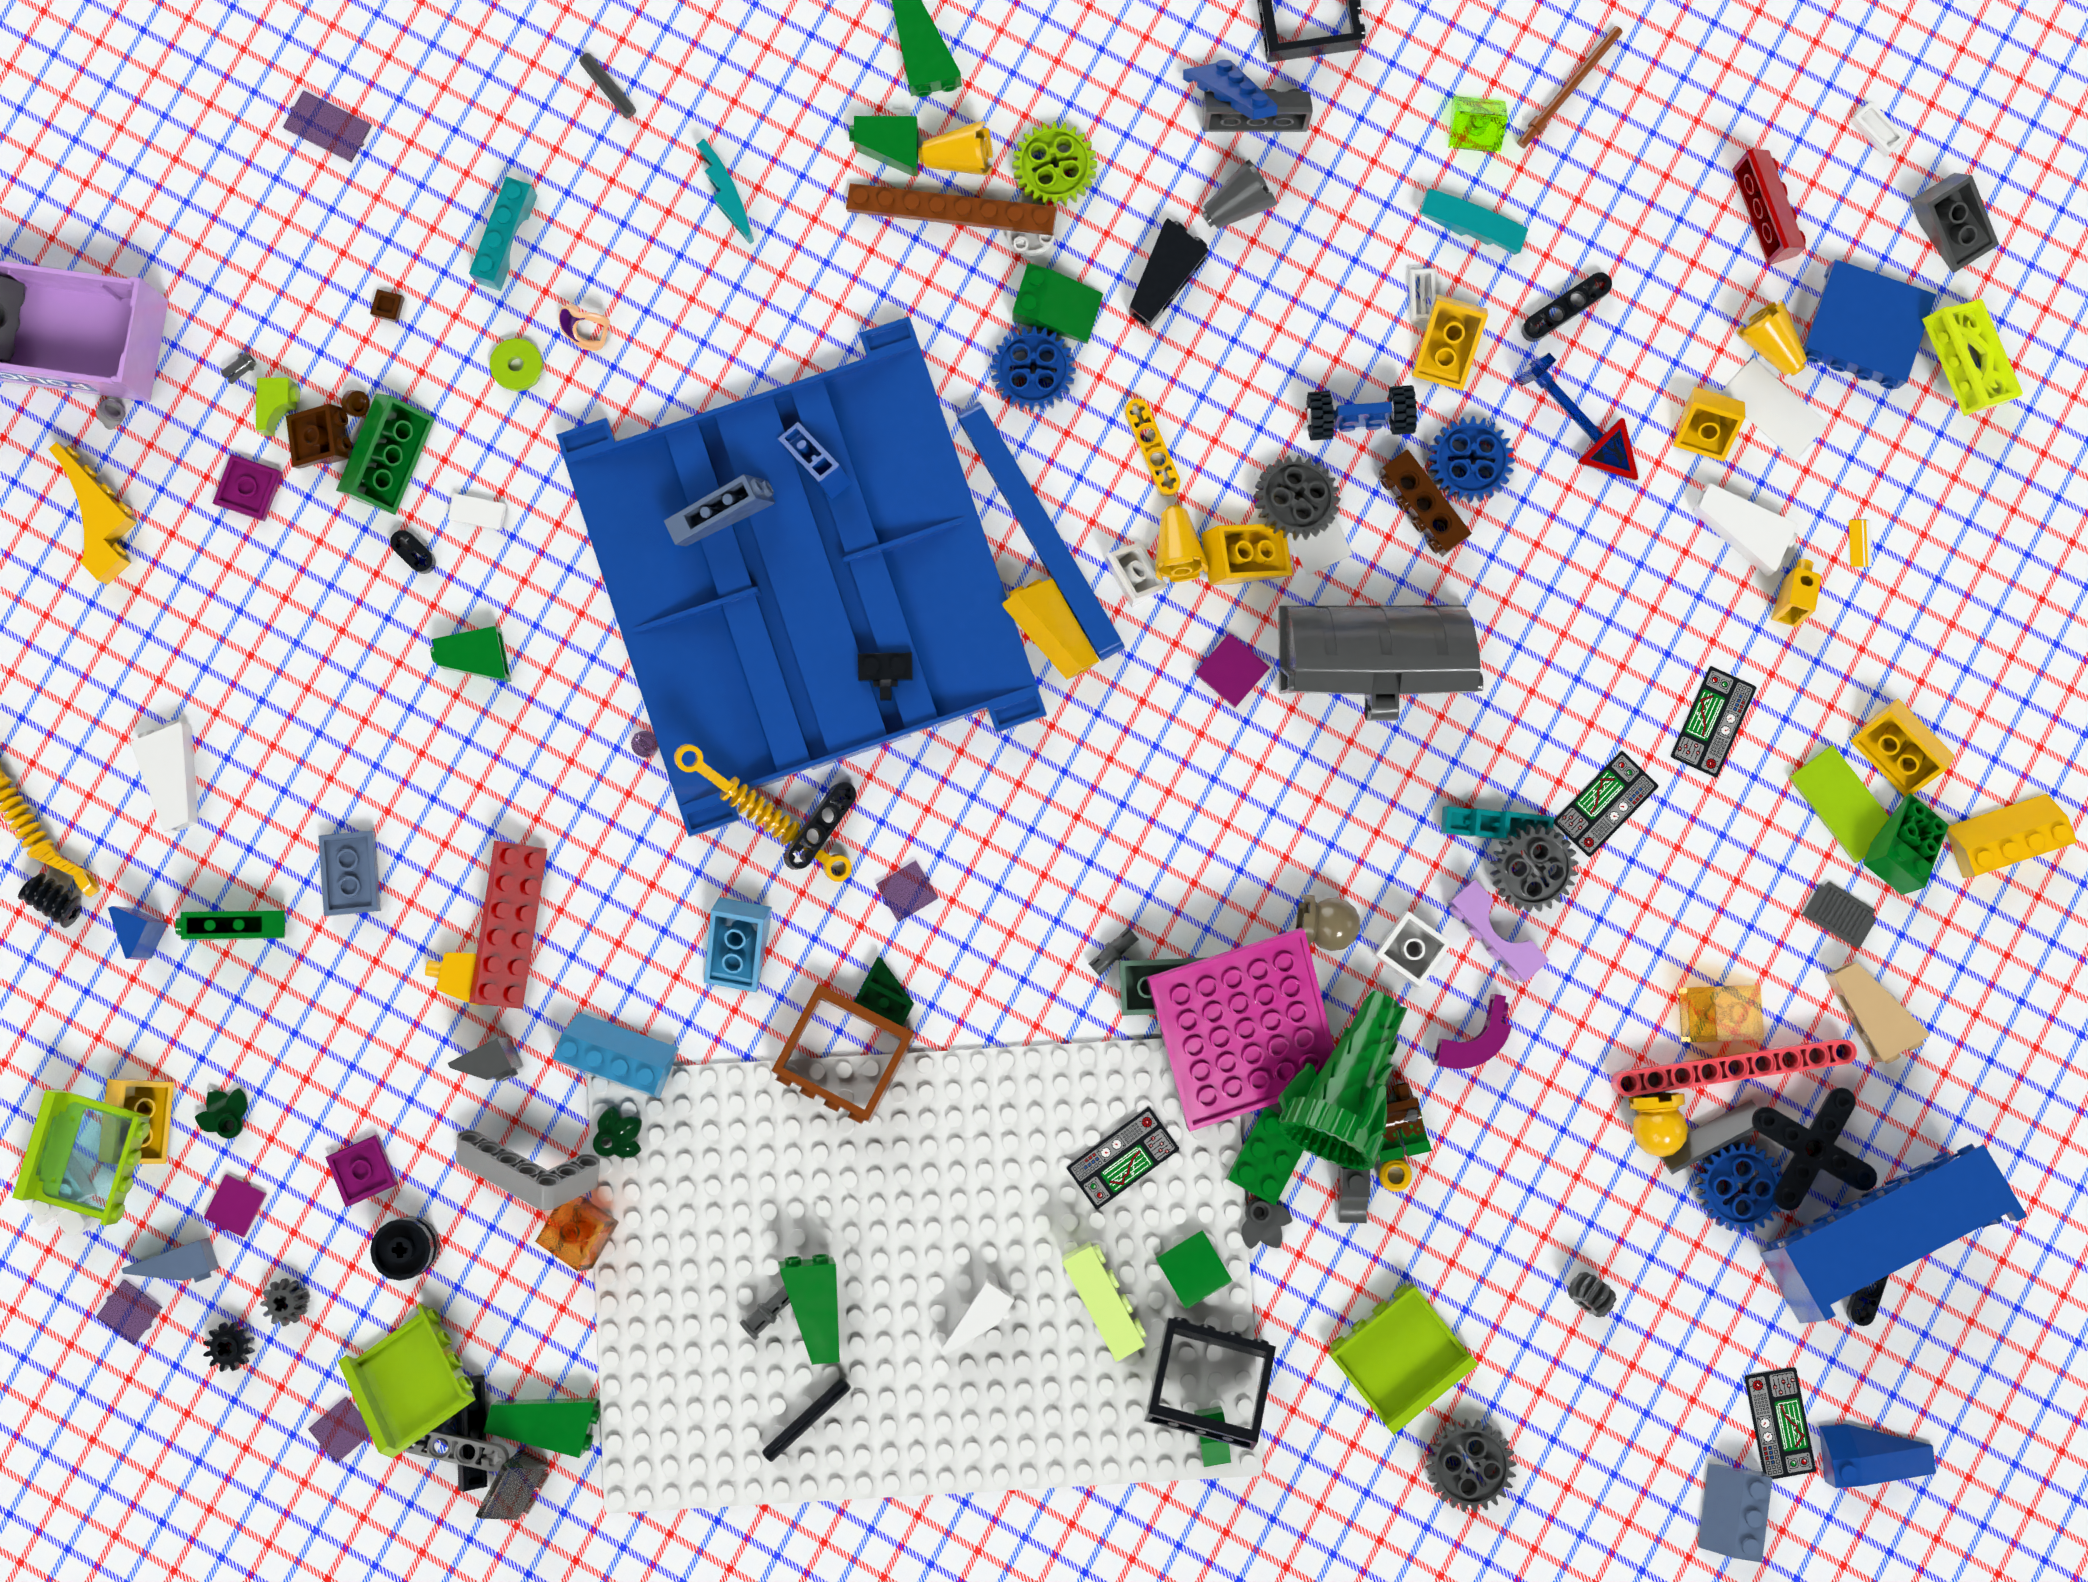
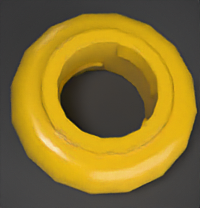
(1401, 1185)

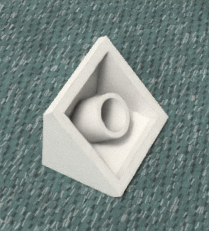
(1134, 573)

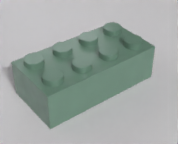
(1134, 987)

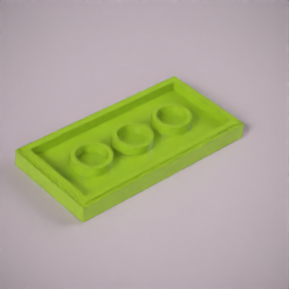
(1841, 801)

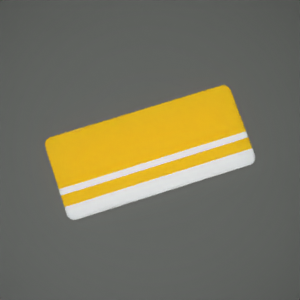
(1860, 543)

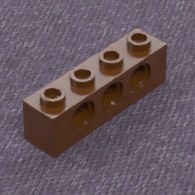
(1423, 488)

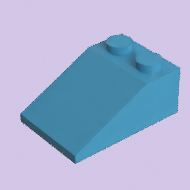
(736, 944)

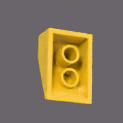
(1450, 342)
(1245, 554)

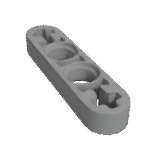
(454, 1454)

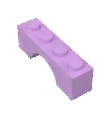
(1473, 906)

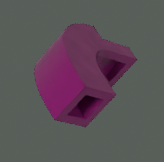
(1482, 1047)

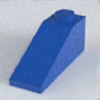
(815, 460)

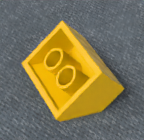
(1903, 748)
(151, 1099)

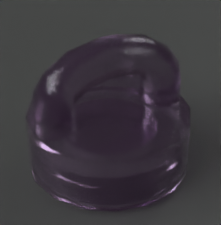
(644, 744)

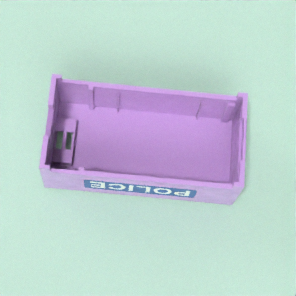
(85, 332)

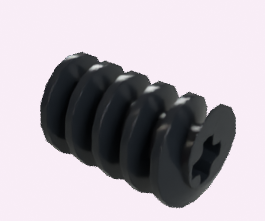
(51, 900)

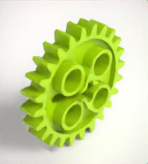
(1047, 142)

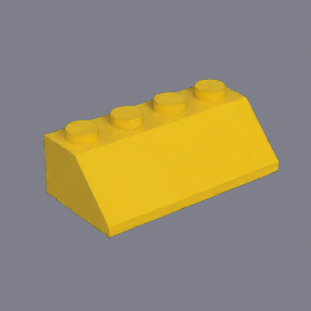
(2009, 835)

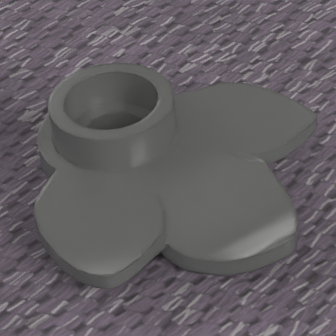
(1265, 1227)

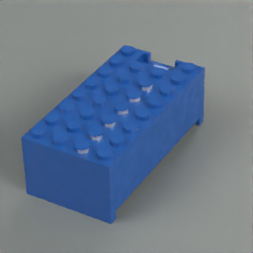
(1888, 1230)

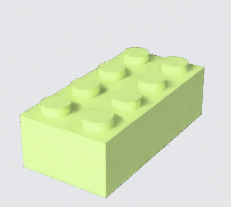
(1105, 1304)

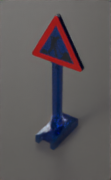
(1610, 450)

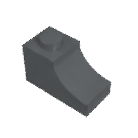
(1353, 1195)

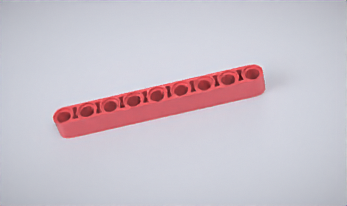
(1746, 1067)

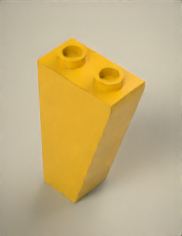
(1051, 626)

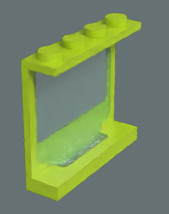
(82, 1155)

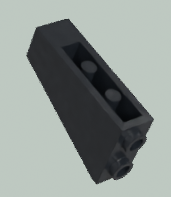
(1168, 270)

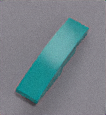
(727, 198)
(1473, 220)
(1489, 823)

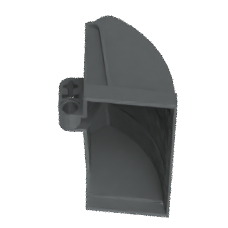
(1378, 653)

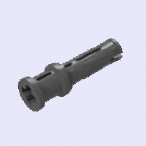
(765, 1313)

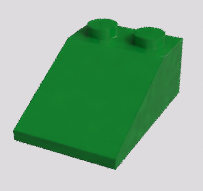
(1056, 303)

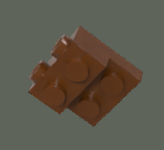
(318, 436)

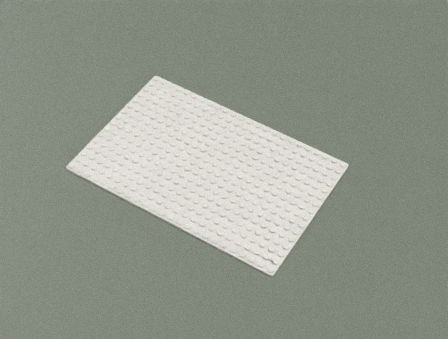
(918, 1211)

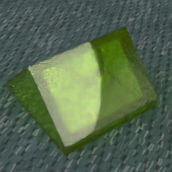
(1477, 124)

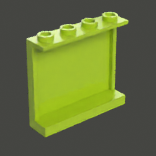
(1401, 1357)
(408, 1383)

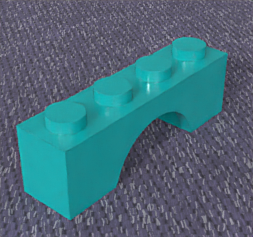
(510, 211)

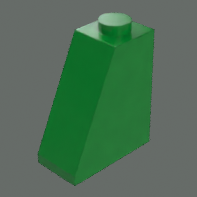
(888, 140)
(473, 653)

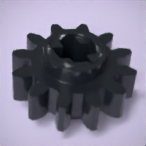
(219, 1343)

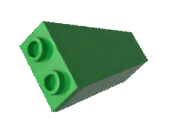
(923, 50)
(230, 925)
(813, 1297)
(546, 1423)

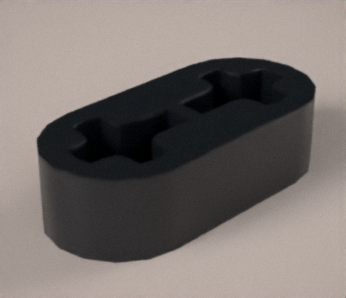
(417, 547)

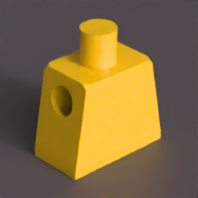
(1797, 594)
(453, 974)

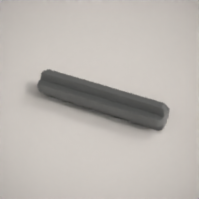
(607, 85)

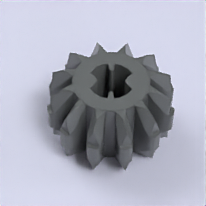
(1592, 1294)
(276, 1304)

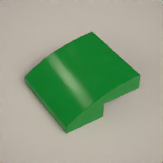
(1194, 1269)

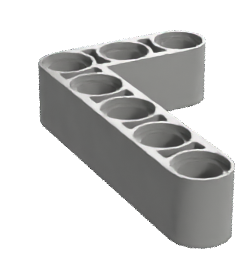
(523, 1177)

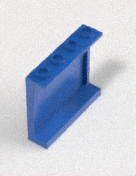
(1868, 325)

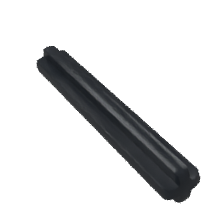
(806, 1419)

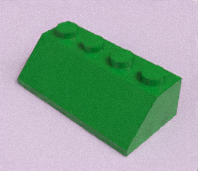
(385, 453)

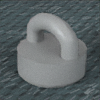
(110, 413)

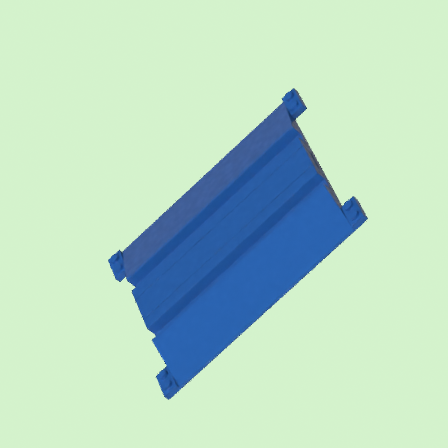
(762, 624)

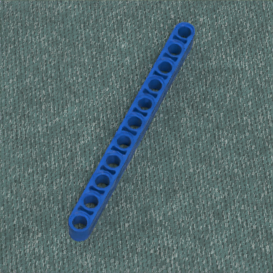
(1040, 531)

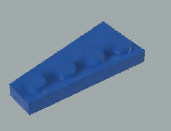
(1232, 86)

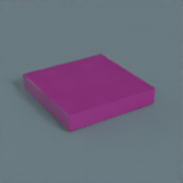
(247, 488)
(1232, 670)
(361, 1170)

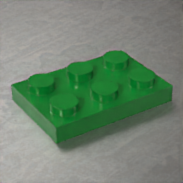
(1265, 1159)

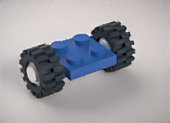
(1399, 410)

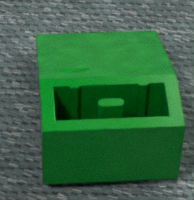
(1907, 846)

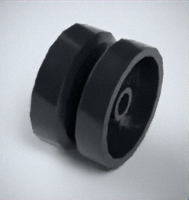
(389, 1252)

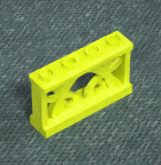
(1951, 342)

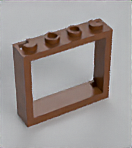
(831, 1100)

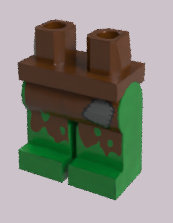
(1405, 1117)

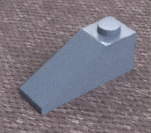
(183, 1263)

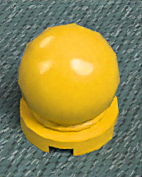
(1659, 1124)

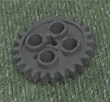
(1308, 479)
(1553, 852)
(1490, 1451)

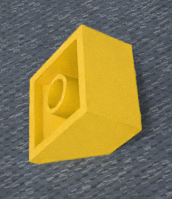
(1709, 424)

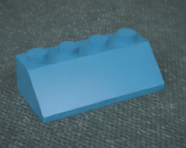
(616, 1055)

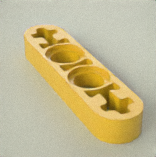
(1149, 448)

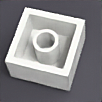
(1412, 949)

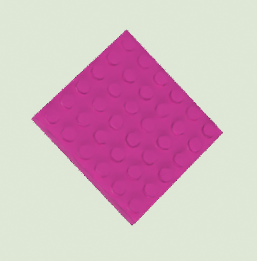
(1241, 1026)

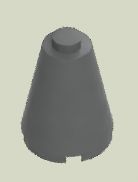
(1239, 197)

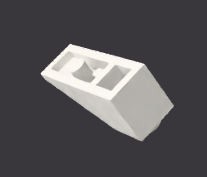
(984, 1313)

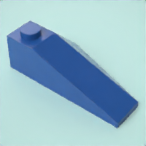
(1869, 1457)

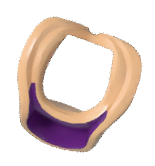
(570, 317)

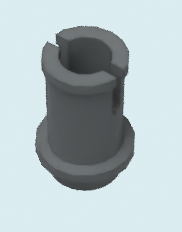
(239, 367)

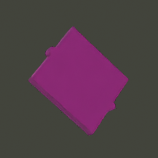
(235, 1205)

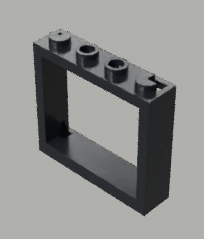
(1309, 47)
(1198, 1424)

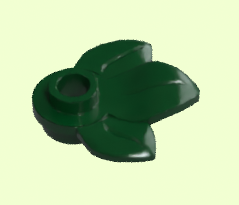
(222, 1109)
(620, 1132)

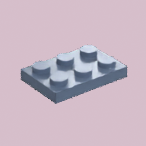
(349, 873)

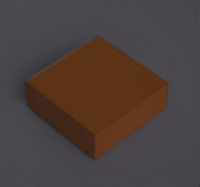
(387, 305)

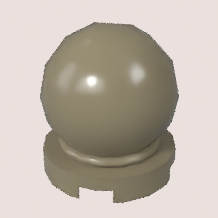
(1330, 923)

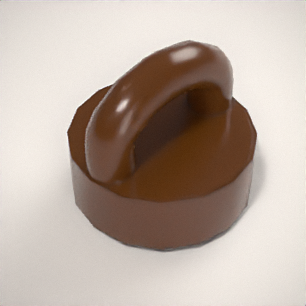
(355, 403)

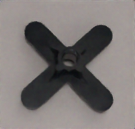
(1826, 1155)

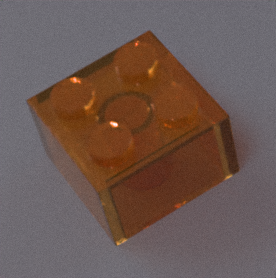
(577, 1233)

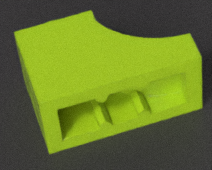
(273, 401)

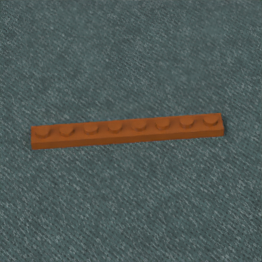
(951, 209)

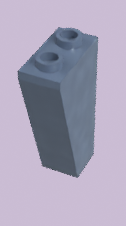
(720, 509)

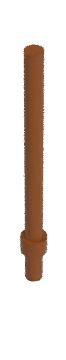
(1539, 122)

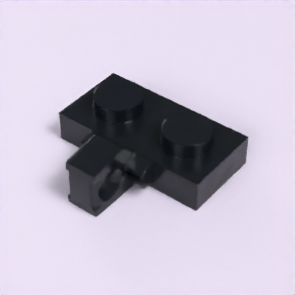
(885, 670)

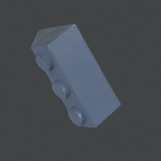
(1735, 1512)

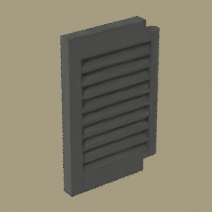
(1840, 914)

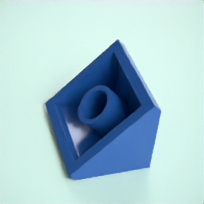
(137, 932)

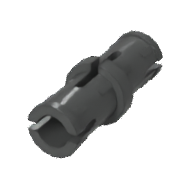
(1113, 951)

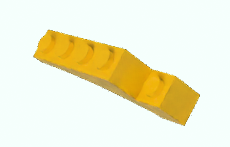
(102, 517)

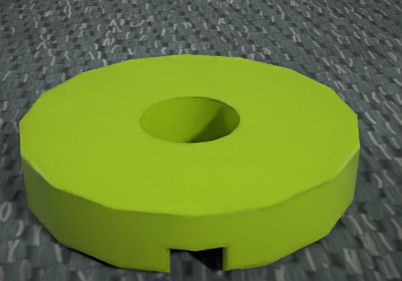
(509, 351)

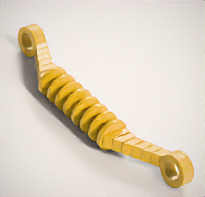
(747, 801)
(41, 850)

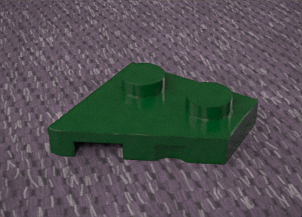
(884, 994)

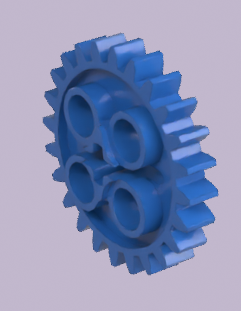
(1033, 345)
(1470, 436)
(1724, 1168)

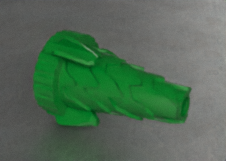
(1345, 1105)

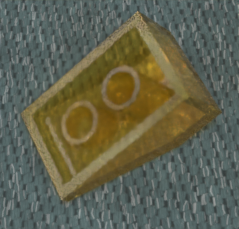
(1721, 1013)

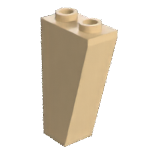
(1875, 1014)

